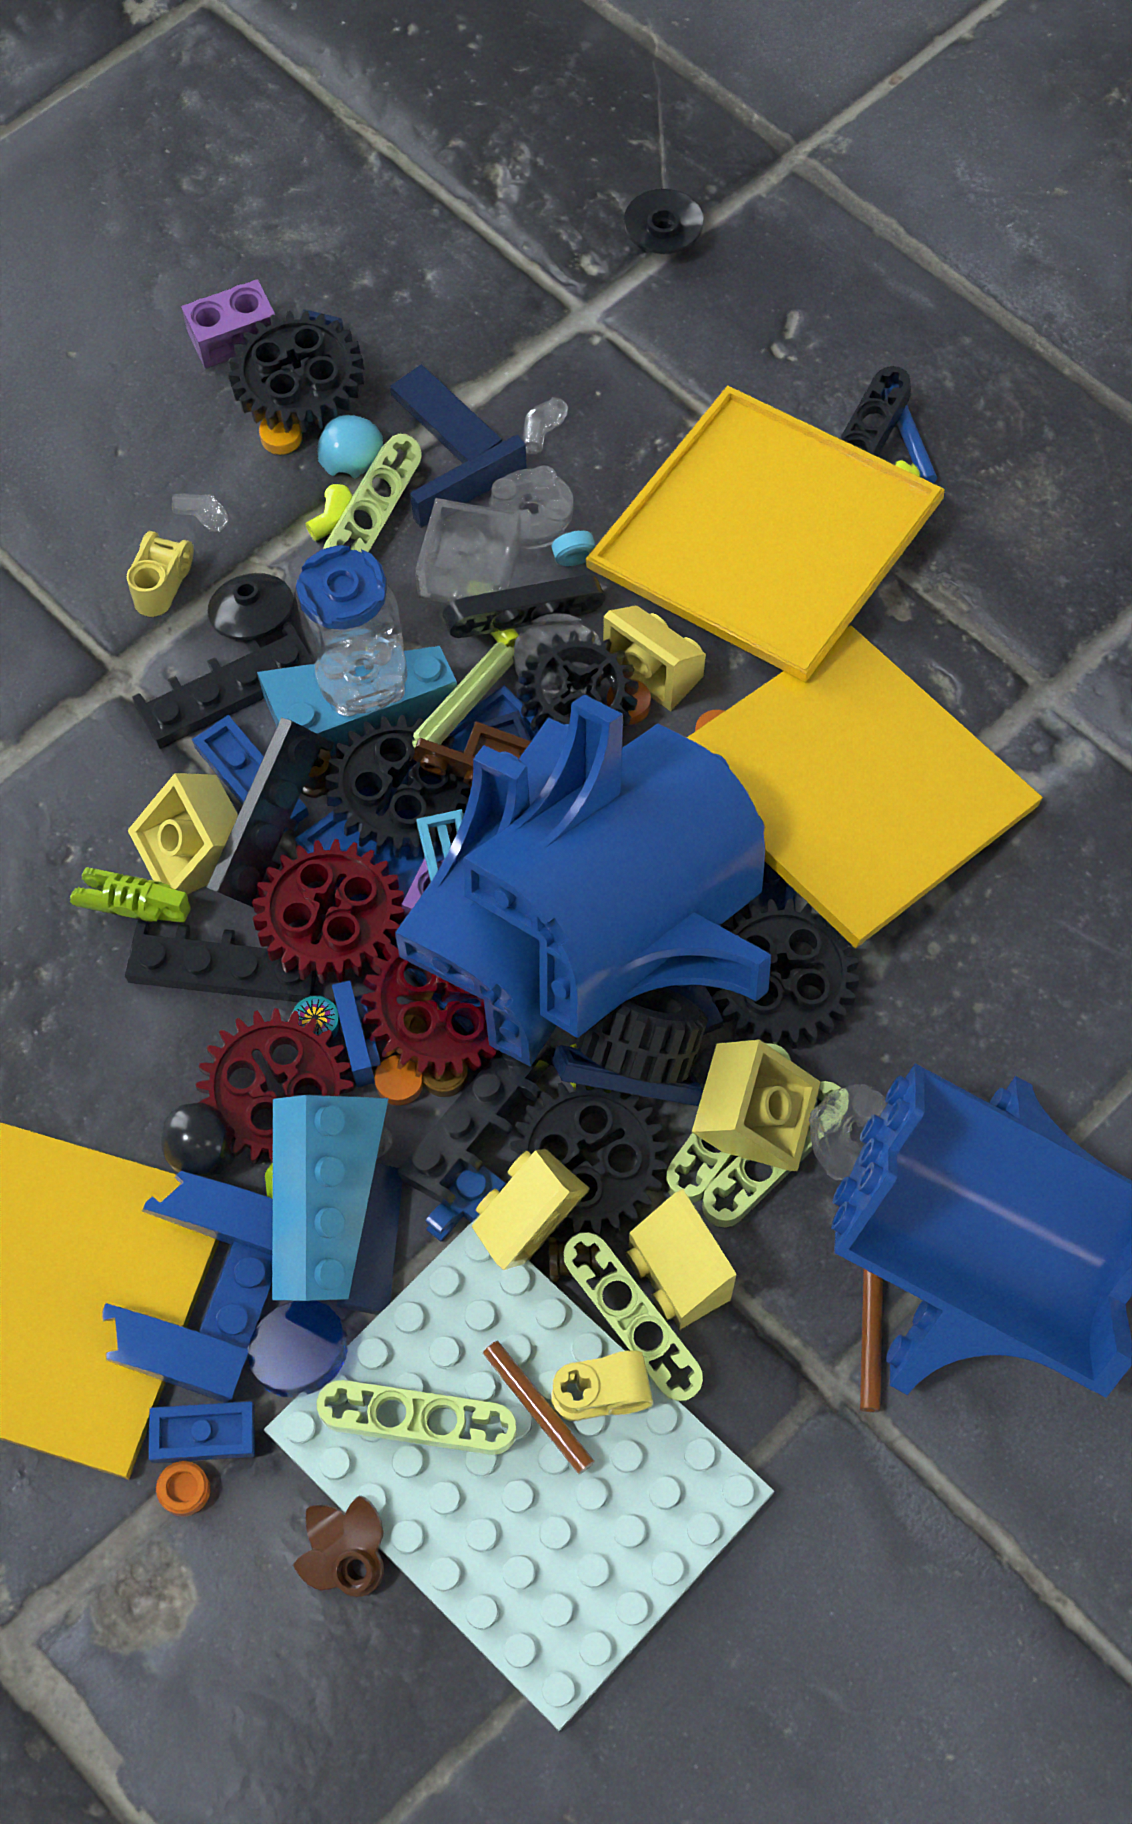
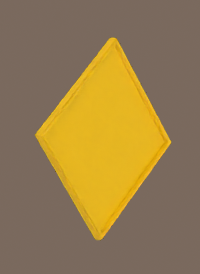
(766, 531)
(864, 785)
(66, 1250)

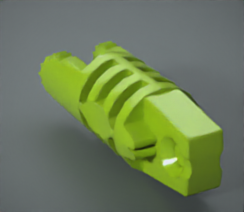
(130, 897)

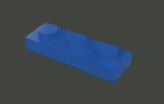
(235, 760)

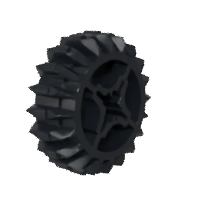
(558, 662)

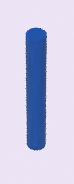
(914, 442)

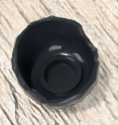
(197, 1140)

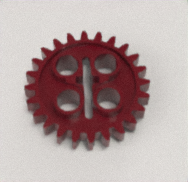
(290, 900)
(440, 1044)
(313, 1066)

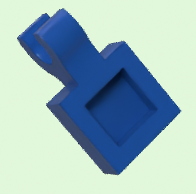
(469, 1192)

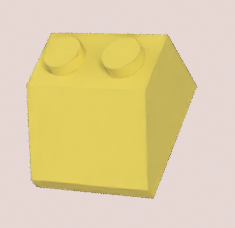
(658, 654)
(185, 830)
(756, 1104)
(527, 1208)
(681, 1261)

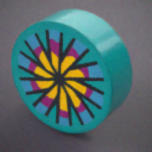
(320, 1009)

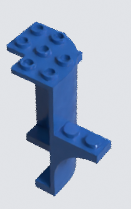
(628, 870)
(466, 941)
(996, 1230)

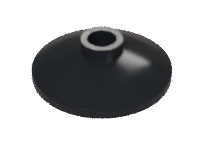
(663, 221)
(250, 606)

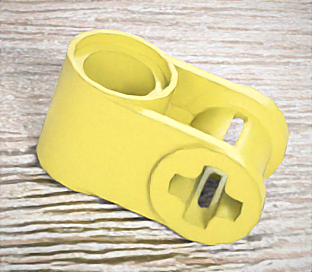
(158, 573)
(609, 1387)

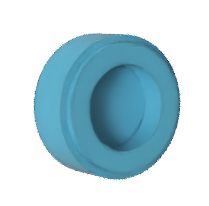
(573, 548)

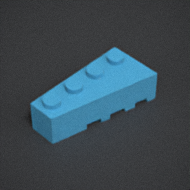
(296, 696)
(321, 1191)

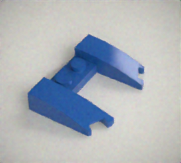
(214, 1356)

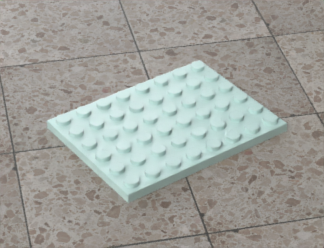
(516, 1546)

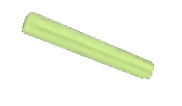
(466, 695)

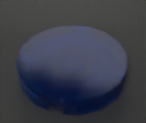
(298, 1348)

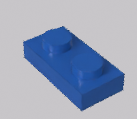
(361, 1051)
(202, 1432)

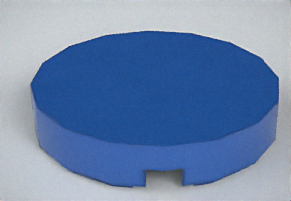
(341, 587)

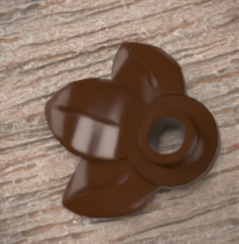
(336, 1542)

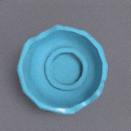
(349, 445)

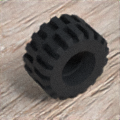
(648, 1037)

